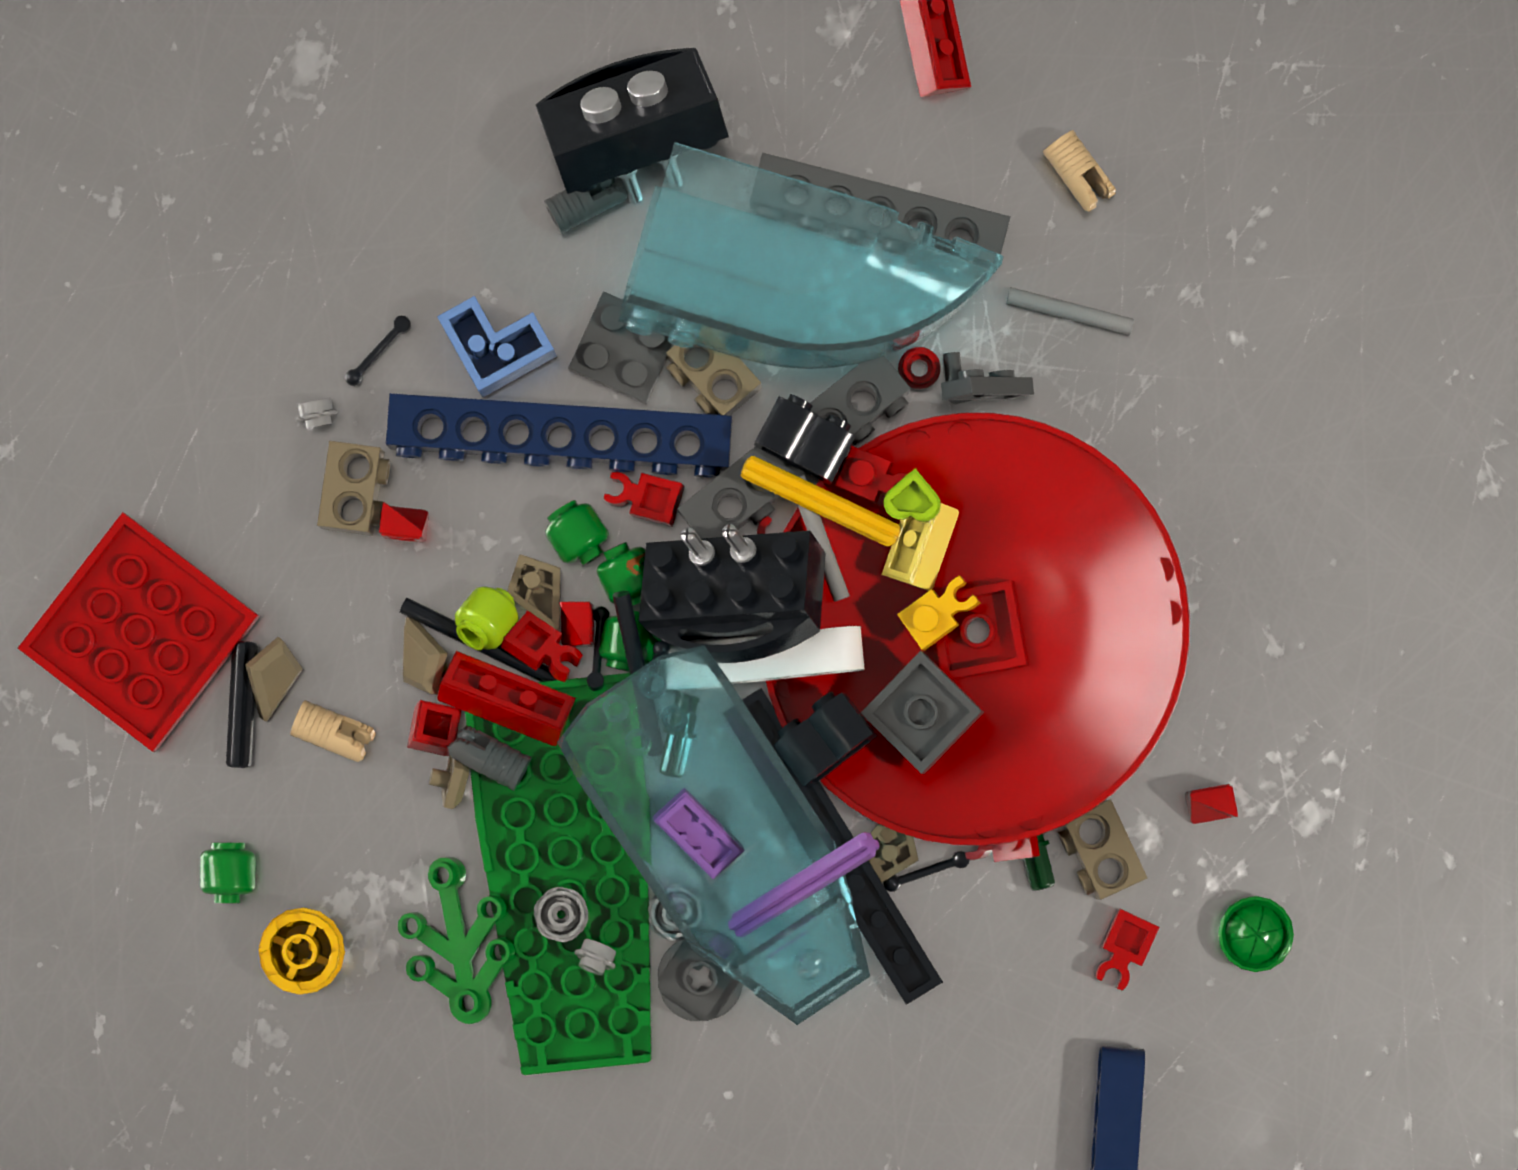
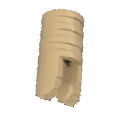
(1072, 163)
(332, 731)

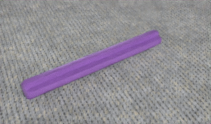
(804, 884)

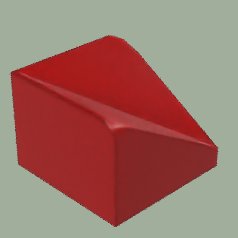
(403, 523)
(577, 624)
(433, 727)
(1211, 804)

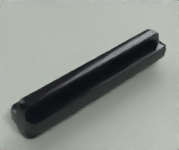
(240, 708)

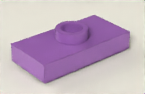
(698, 833)

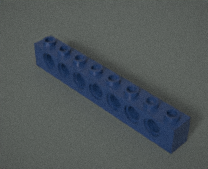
(409, 413)

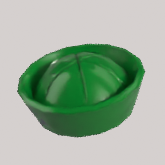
(1256, 934)

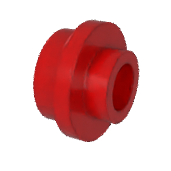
(924, 355)

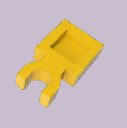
(932, 616)

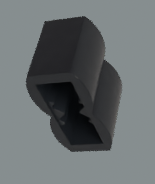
(805, 439)
(823, 739)

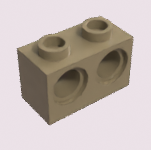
(703, 379)
(340, 488)
(1112, 844)

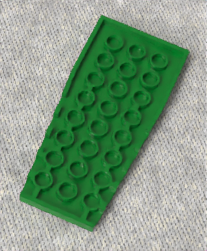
(549, 839)

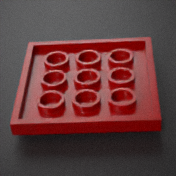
(138, 632)

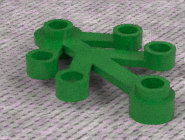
(458, 947)

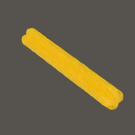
(820, 501)

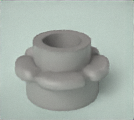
(316, 412)
(595, 957)

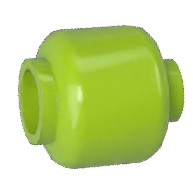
(486, 618)

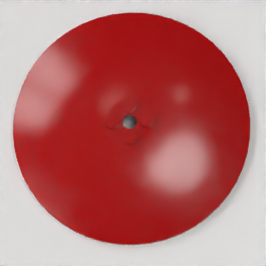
(1078, 645)

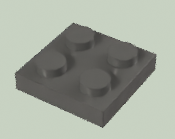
(618, 356)
(922, 712)

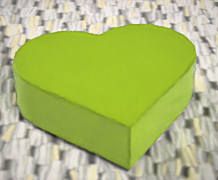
(912, 498)

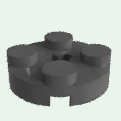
(682, 998)

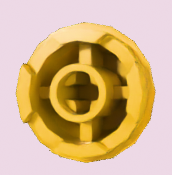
(301, 951)

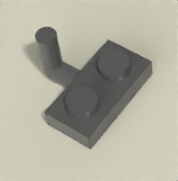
(972, 385)

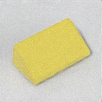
(921, 549)

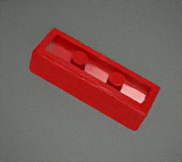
(935, 46)
(505, 698)

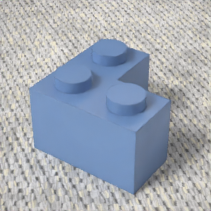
(491, 356)

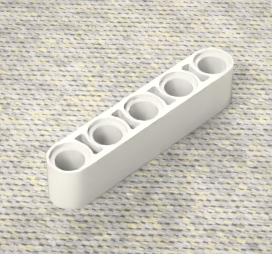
(825, 653)

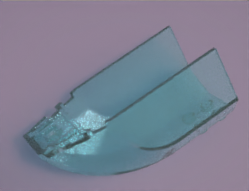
(789, 268)
(689, 729)

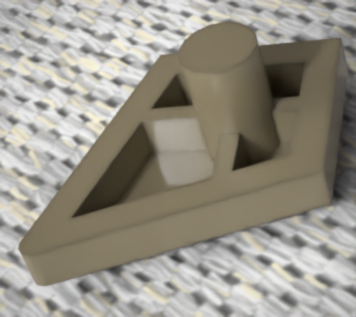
(537, 589)
(422, 658)
(272, 676)
(451, 781)
(894, 852)

